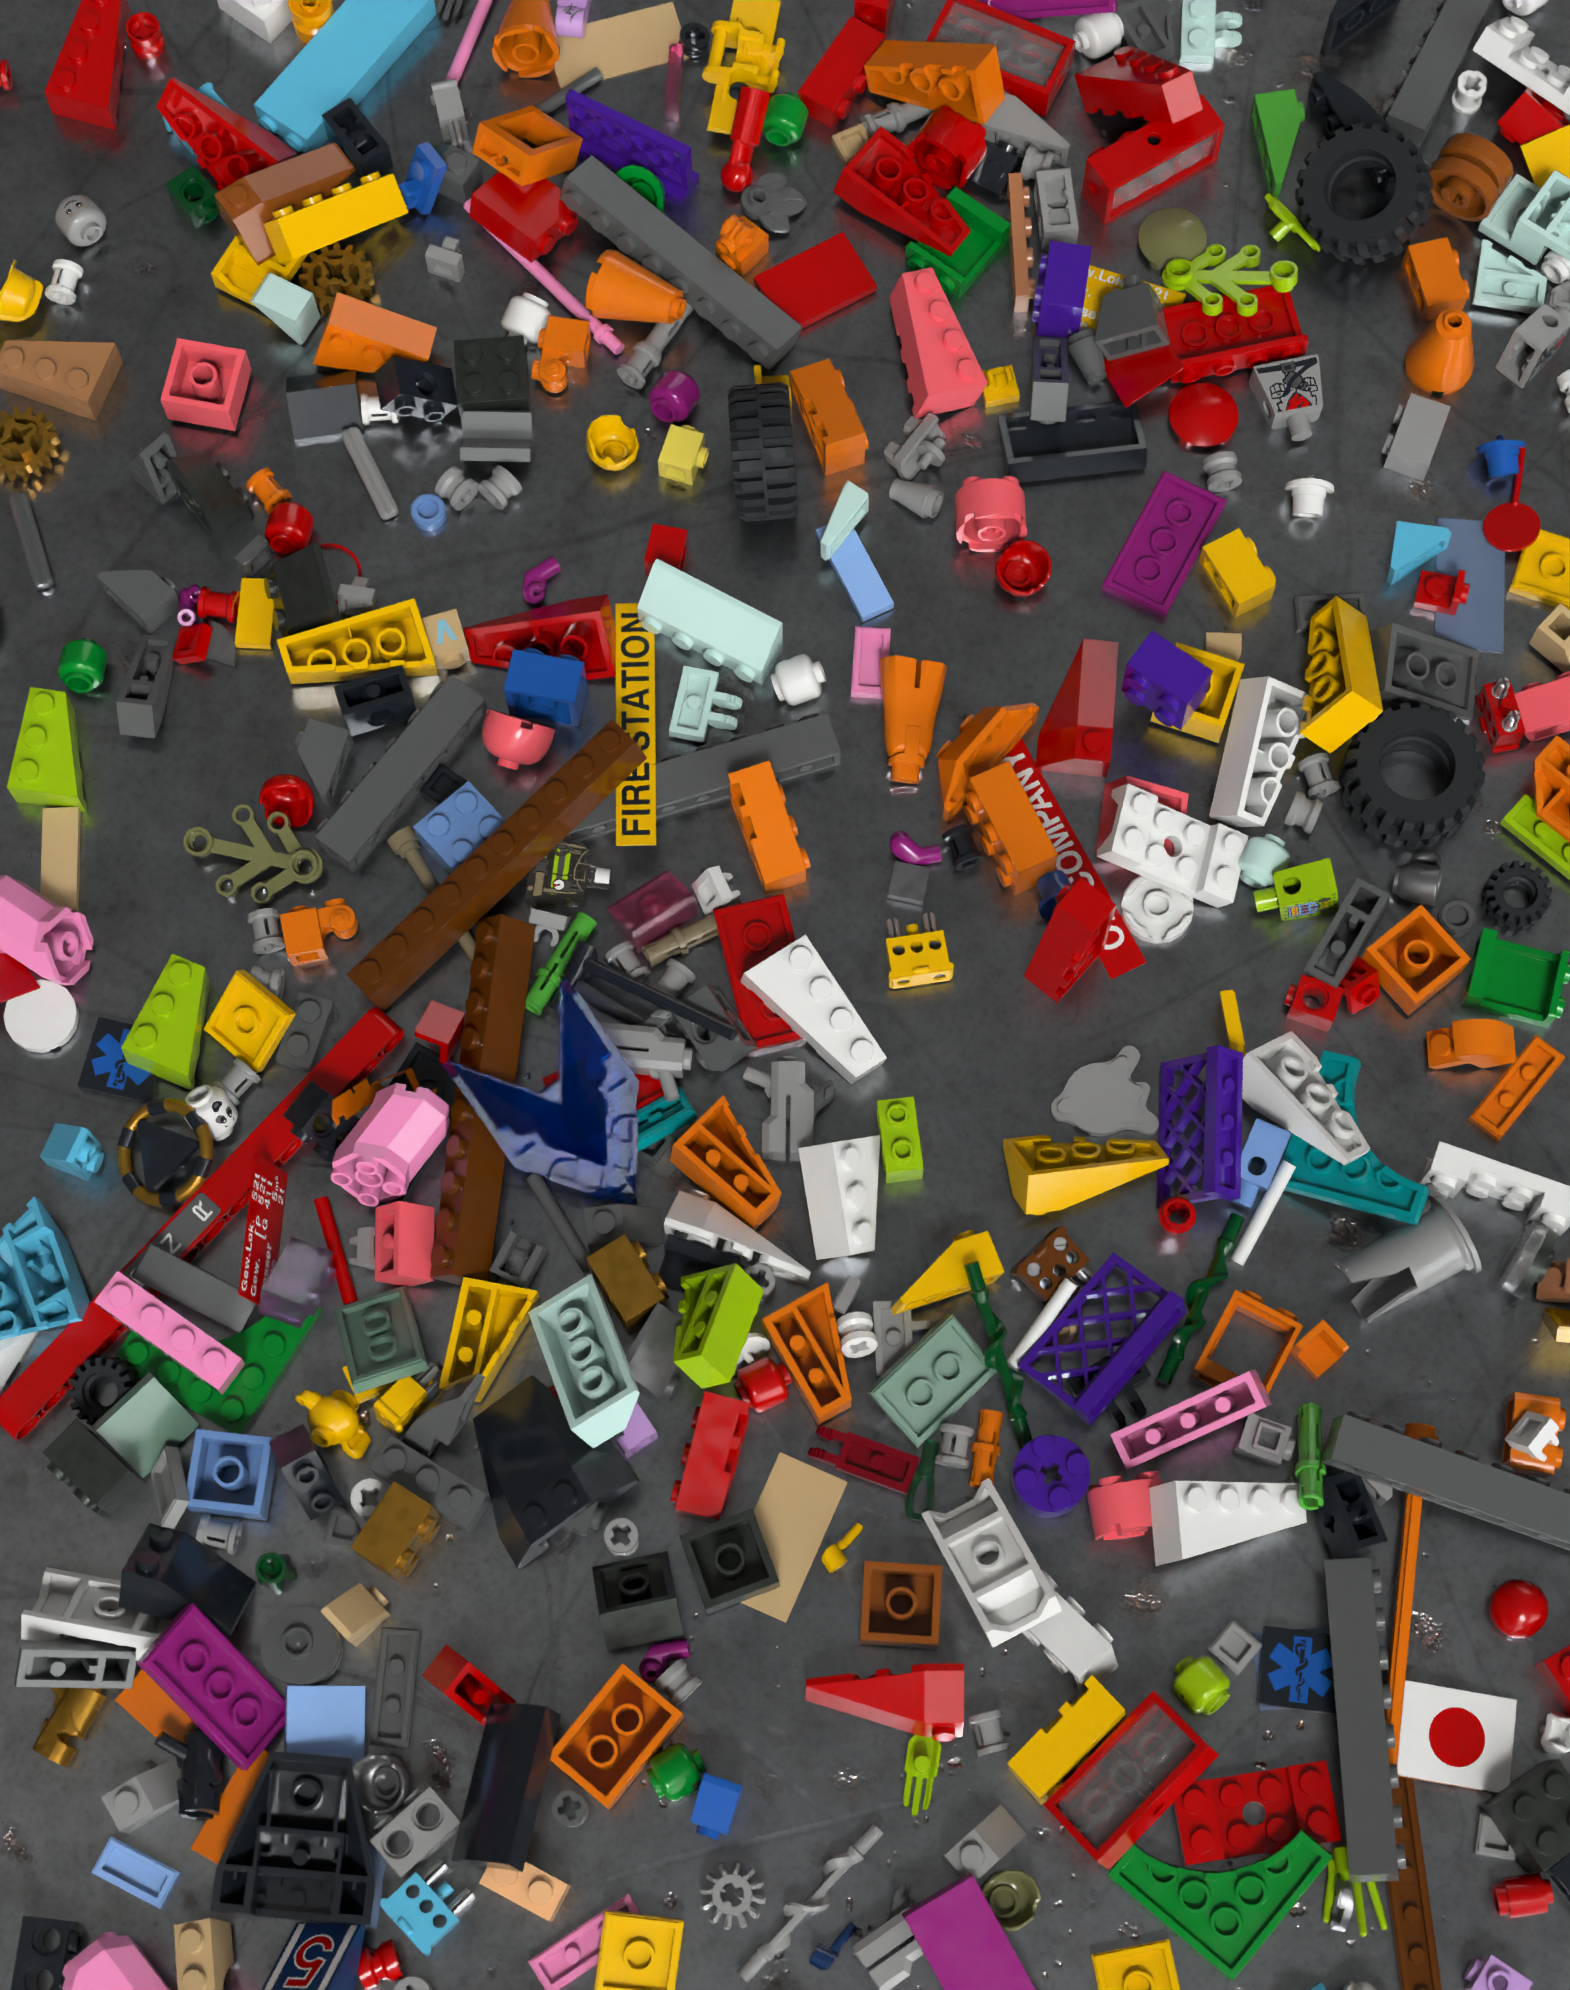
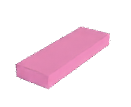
(576, 1951)

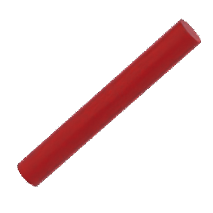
(334, 1244)

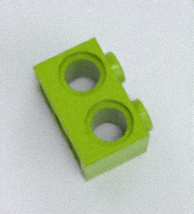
(899, 1139)

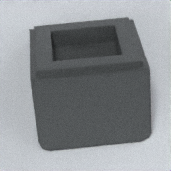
(658, 1156)

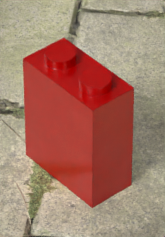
(523, 217)

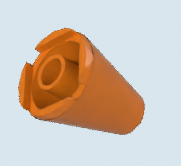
(527, 39)
(631, 292)
(1442, 353)

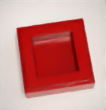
(192, 643)

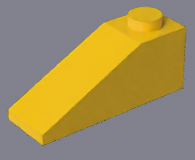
(947, 1274)

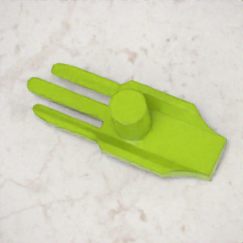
(1287, 223)
(922, 1763)

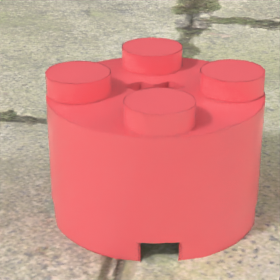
(990, 513)
(1121, 1507)

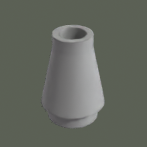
(918, 497)

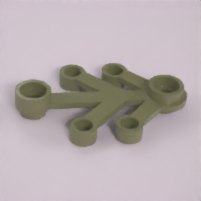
(260, 856)

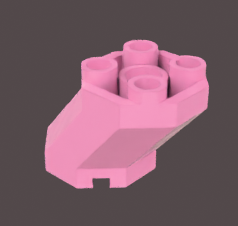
(42, 933)
(390, 1144)
(112, 1964)

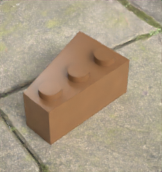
(61, 373)

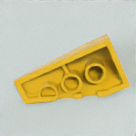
(1058, 1174)

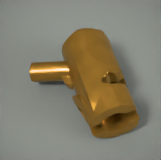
(71, 1718)

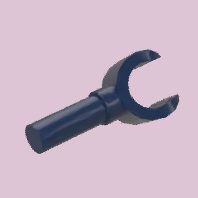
(823, 1956)

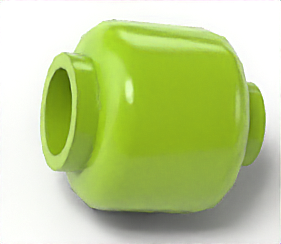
(1201, 1684)

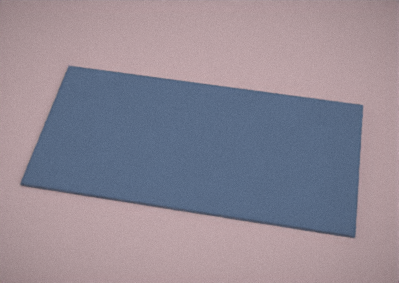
(1481, 620)

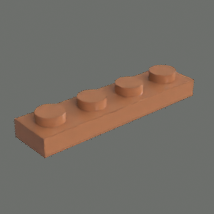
(1020, 255)

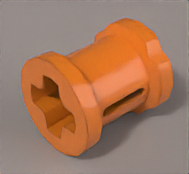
(267, 489)

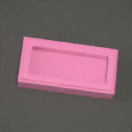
(869, 647)

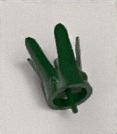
(272, 1570)

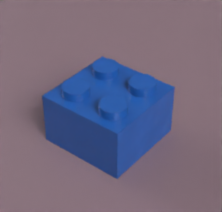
(546, 687)

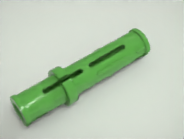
(538, 998)
(1309, 1468)

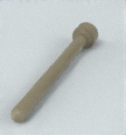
(405, 844)

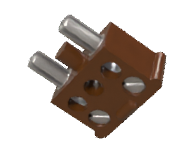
(1044, 1256)

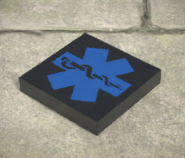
(106, 1067)
(1296, 1671)

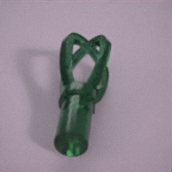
(925, 1469)

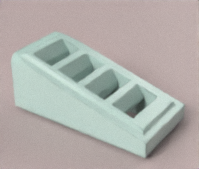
(847, 513)

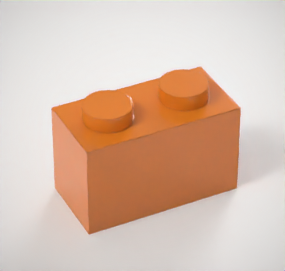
(1435, 278)

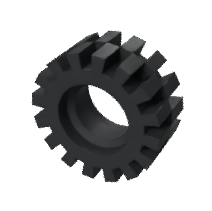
(1525, 877)
(89, 1375)

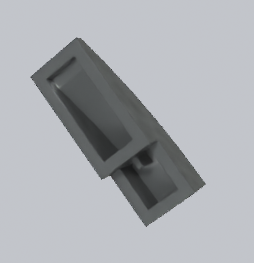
(193, 1287)
(444, 1415)

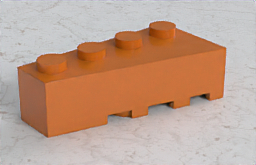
(939, 75)

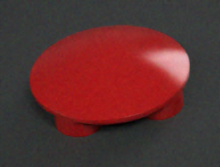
(1203, 415)

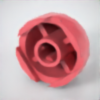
(515, 739)

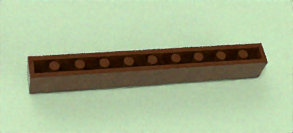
(497, 865)
(491, 1046)

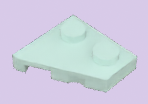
(1506, 282)

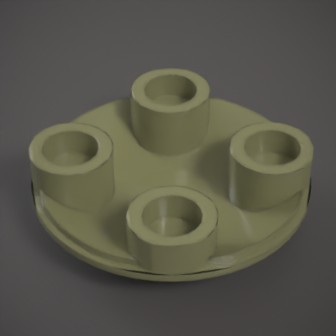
(1171, 236)

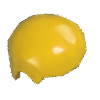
(611, 443)

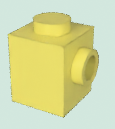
(682, 454)

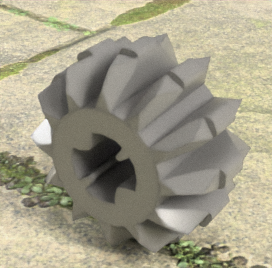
(726, 1907)

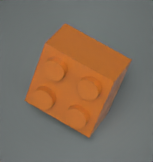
(1415, 959)

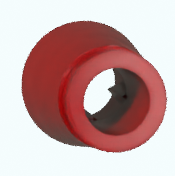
(1180, 1209)

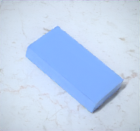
(136, 1872)

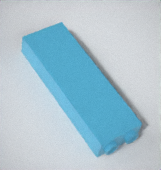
(339, 64)

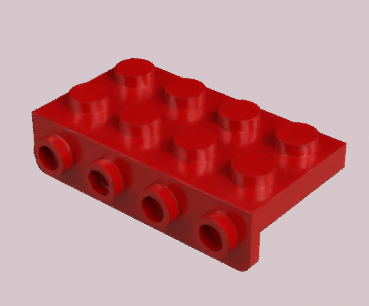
(1234, 341)

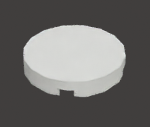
(1155, 911)
(42, 1017)

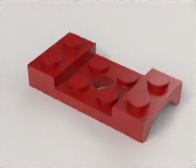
(1291, 1798)

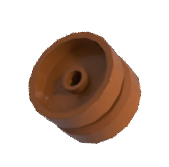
(1469, 176)

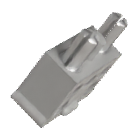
(450, 112)

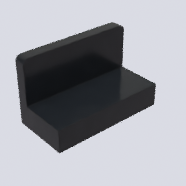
(687, 1258)

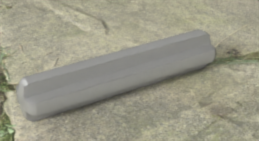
(369, 473)

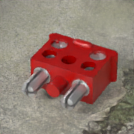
(1500, 716)

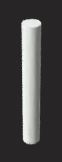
(1263, 1213)
(1042, 1322)

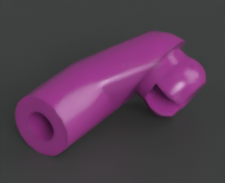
(536, 577)
(187, 605)
(910, 852)
(660, 1656)

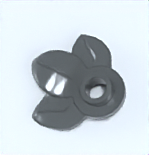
(775, 202)

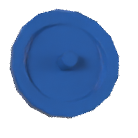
(1501, 456)
(1049, 887)

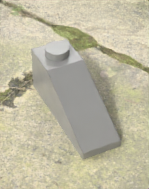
(1022, 127)

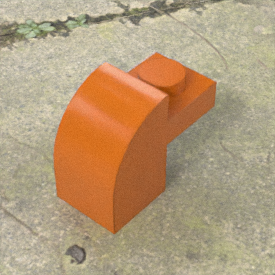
(1471, 1041)

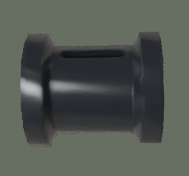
(963, 847)

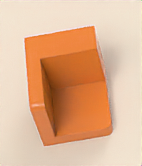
(1319, 1349)

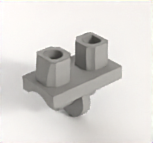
(919, 450)

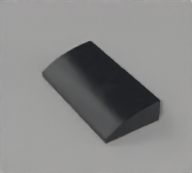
(1089, 442)
(506, 1786)

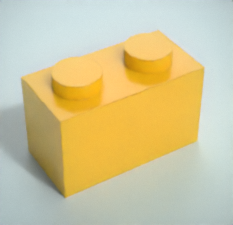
(1237, 572)

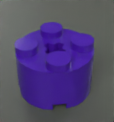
(1071, 1470)

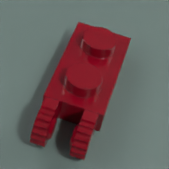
(867, 1460)

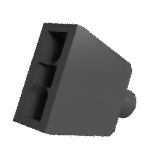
(1131, 320)

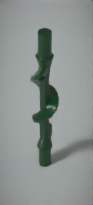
(1196, 1297)
(995, 1357)

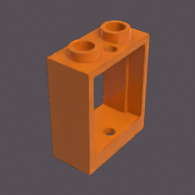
(525, 165)
(1251, 1306)

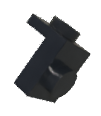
(995, 166)

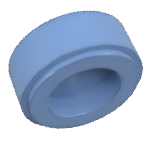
(428, 512)

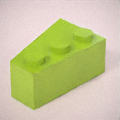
(47, 754)
(171, 1024)

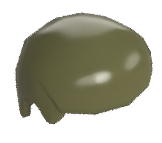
(1012, 1897)

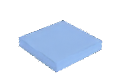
(325, 1720)

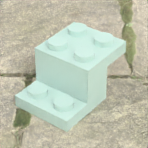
(1532, 218)

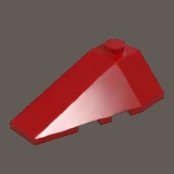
(1081, 720)

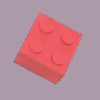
(206, 384)

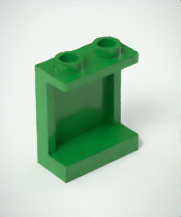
(986, 239)
(1516, 980)

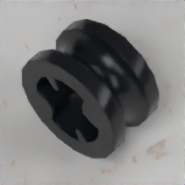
(694, 30)

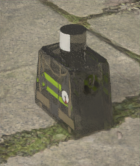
(565, 877)

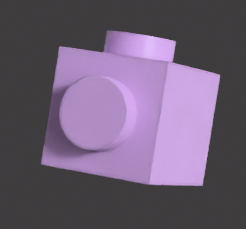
(1494, 1974)

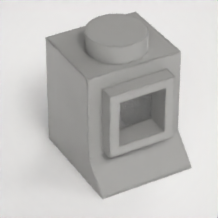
(1265, 1441)

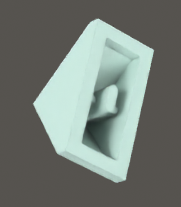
(287, 306)

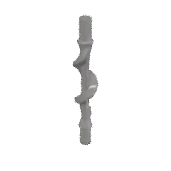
(816, 1901)

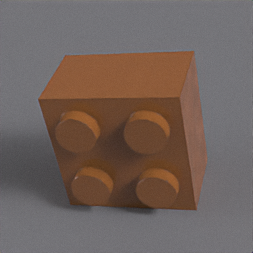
(900, 1605)

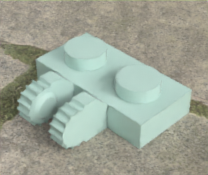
(1198, 31)
(695, 703)

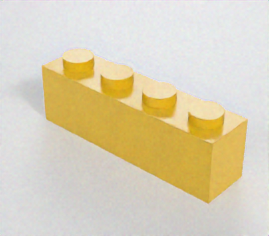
(336, 217)

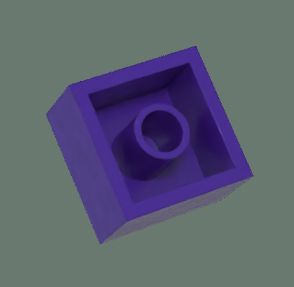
(1061, 289)
(1165, 681)

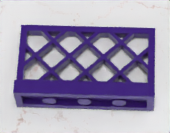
(615, 150)
(1220, 1125)
(1131, 1351)

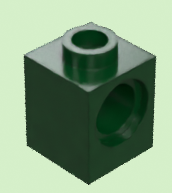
(188, 186)

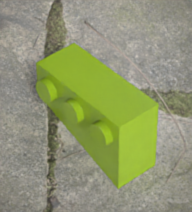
(715, 1323)

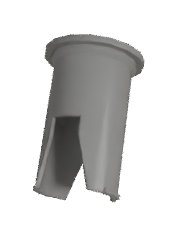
(1410, 1260)

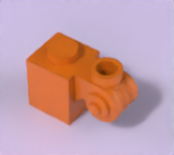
(741, 244)
(563, 344)
(307, 928)

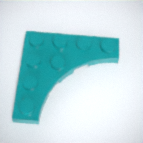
(1361, 1183)

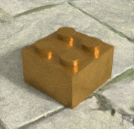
(626, 1282)
(397, 1532)

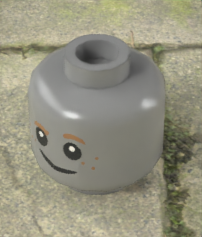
(80, 220)

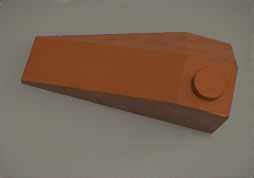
(255, 197)

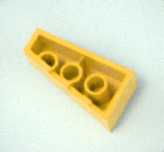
(360, 647)
(1340, 675)

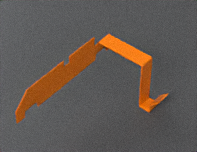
(350, 1104)

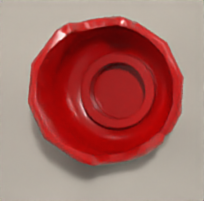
(1023, 568)
(287, 795)
(1518, 1608)

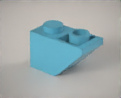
(73, 1151)

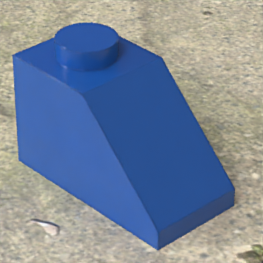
(715, 1806)

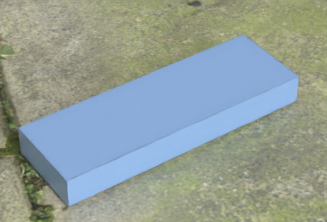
(859, 577)

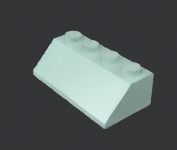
(710, 623)
(586, 1361)

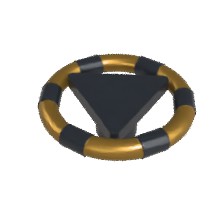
(164, 1152)

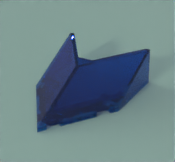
(577, 1127)

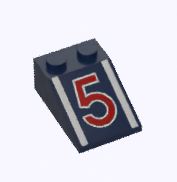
(318, 1958)

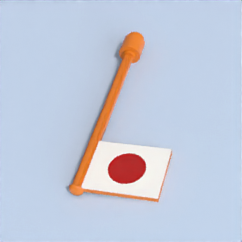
(1437, 1729)

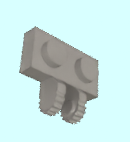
(894, 1334)

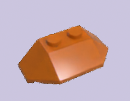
(979, 747)
(1552, 786)

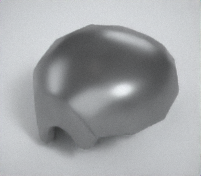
(380, 1783)

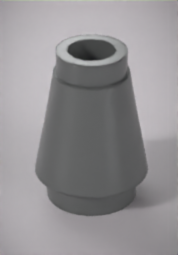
(1087, 355)

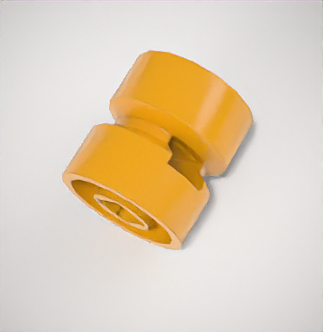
(309, 16)

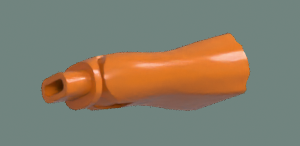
(910, 709)

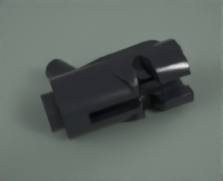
(200, 1772)

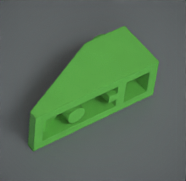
(1276, 125)

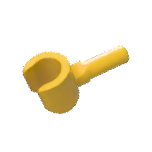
(833, 1556)

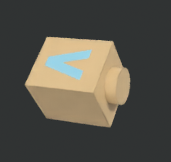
(446, 639)

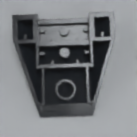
(541, 1469)
(299, 1846)

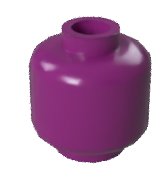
(674, 396)

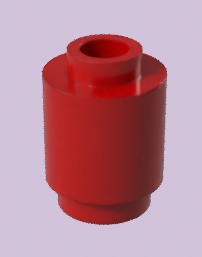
(1522, 1895)

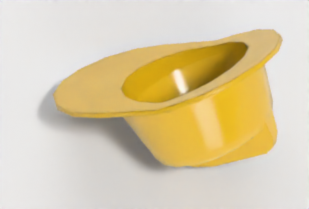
(19, 296)

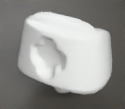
(1556, 1733)

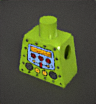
(1313, 887)

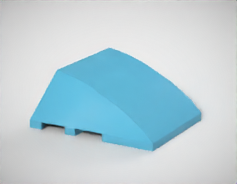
(38, 1276)

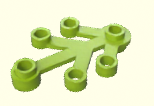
(1189, 276)

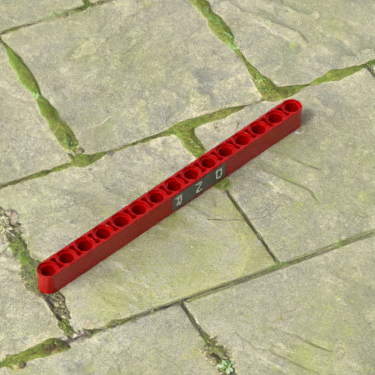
(195, 1222)

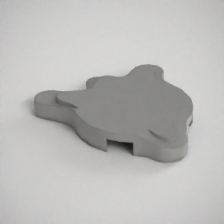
(1105, 1099)

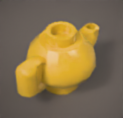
(335, 1421)

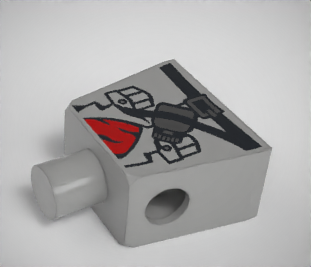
(1542, 332)
(1289, 393)

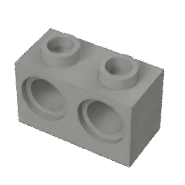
(1055, 207)
(422, 1839)

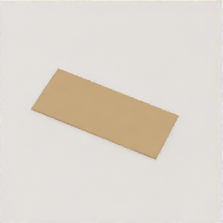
(620, 44)
(793, 1522)

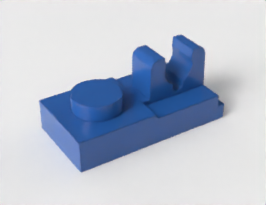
(423, 179)

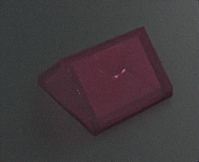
(653, 910)

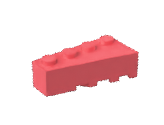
(934, 347)

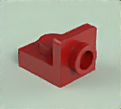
(1441, 592)
(1360, 986)

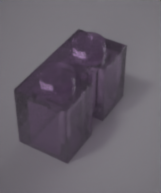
(297, 1282)

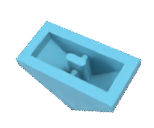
(1413, 546)

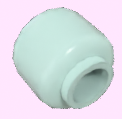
(1261, 859)

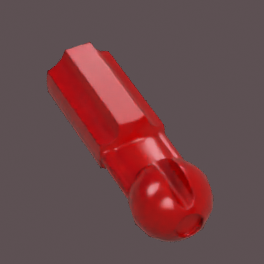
(745, 134)

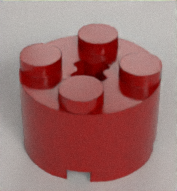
(949, 148)

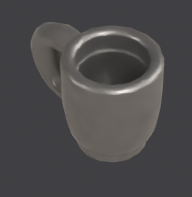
(1418, 880)

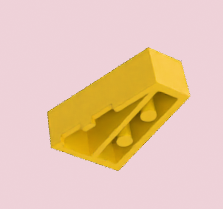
(485, 1330)
(1067, 1741)

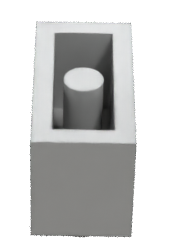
(1416, 436)

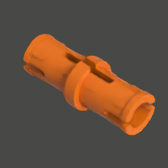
(985, 1447)

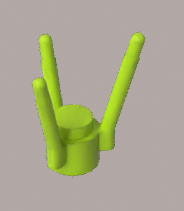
(1340, 1866)

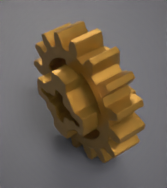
(338, 273)
(38, 443)

